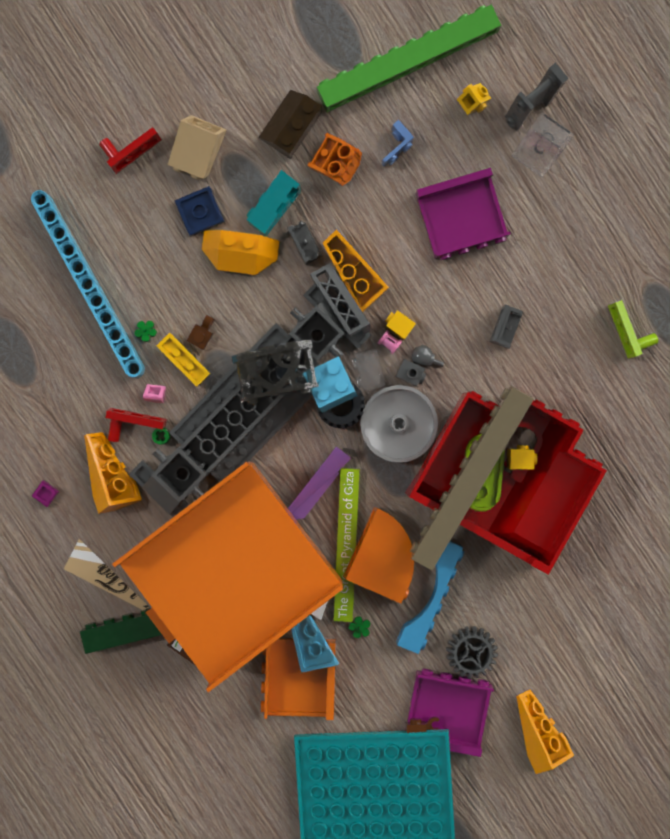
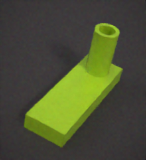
(626, 333)

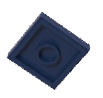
(199, 211)

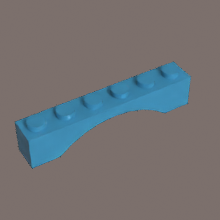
(414, 631)

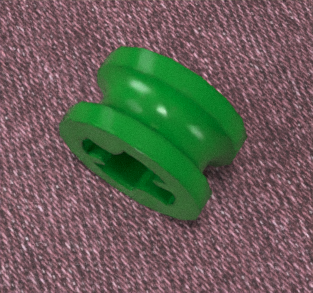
(155, 436)

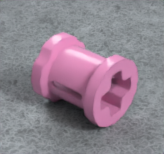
(390, 342)

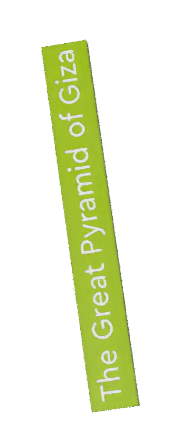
(346, 540)

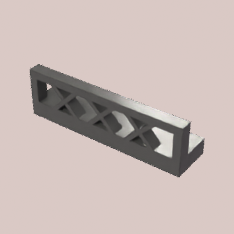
(344, 297)

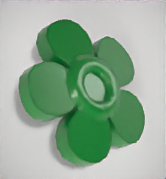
(145, 330)
(360, 627)

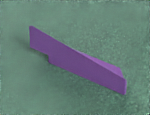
(318, 483)

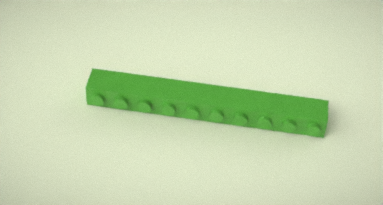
(408, 58)

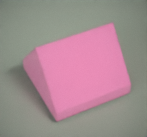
(154, 393)

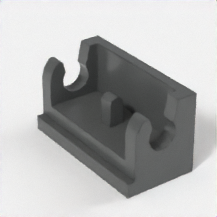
(304, 242)
(506, 326)

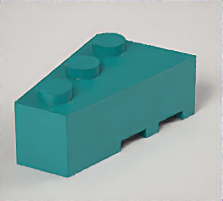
(273, 203)

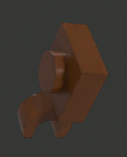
(200, 334)
(417, 725)

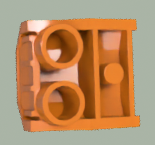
(336, 159)

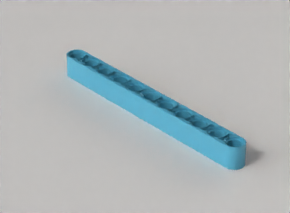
(82, 277)

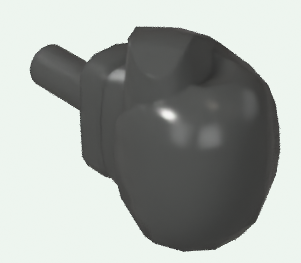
(424, 356)

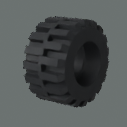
(349, 419)

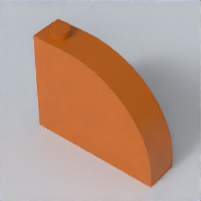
(382, 558)

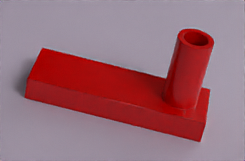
(130, 153)
(119, 415)

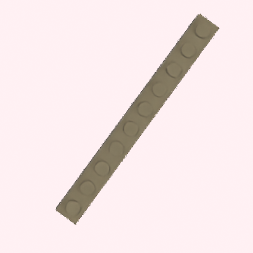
(471, 476)

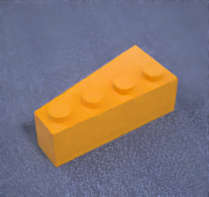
(354, 271)

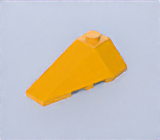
(109, 480)
(543, 742)

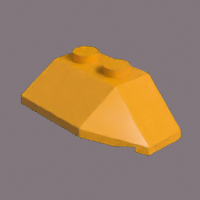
(239, 251)

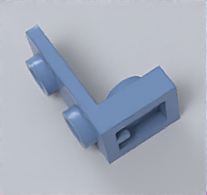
(400, 134)

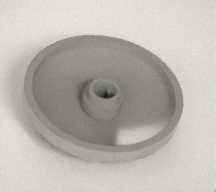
(399, 423)

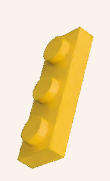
(183, 359)

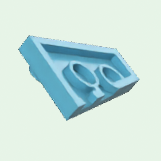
(311, 646)

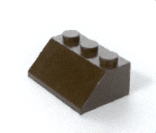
(291, 123)

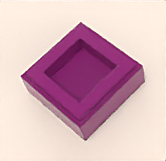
(45, 493)

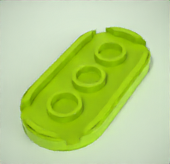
(491, 489)

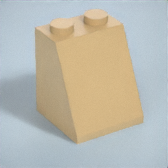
(196, 147)

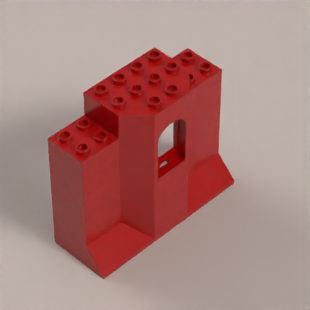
(535, 505)

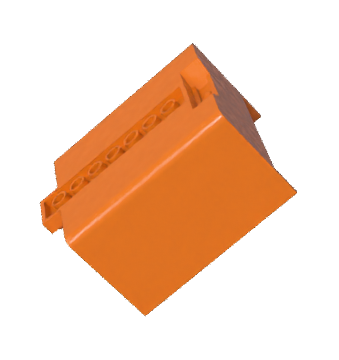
(230, 574)

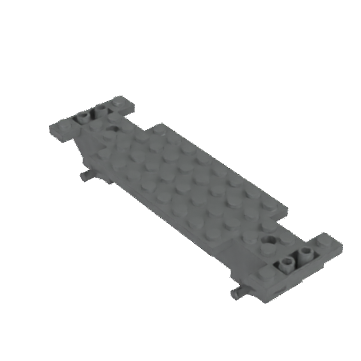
(226, 433)

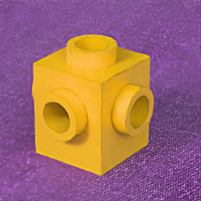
(474, 98)

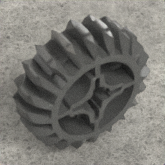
(478, 649)

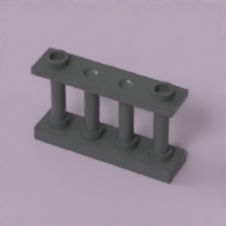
(543, 94)

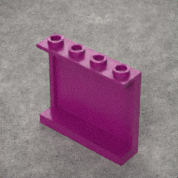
(462, 214)
(458, 705)

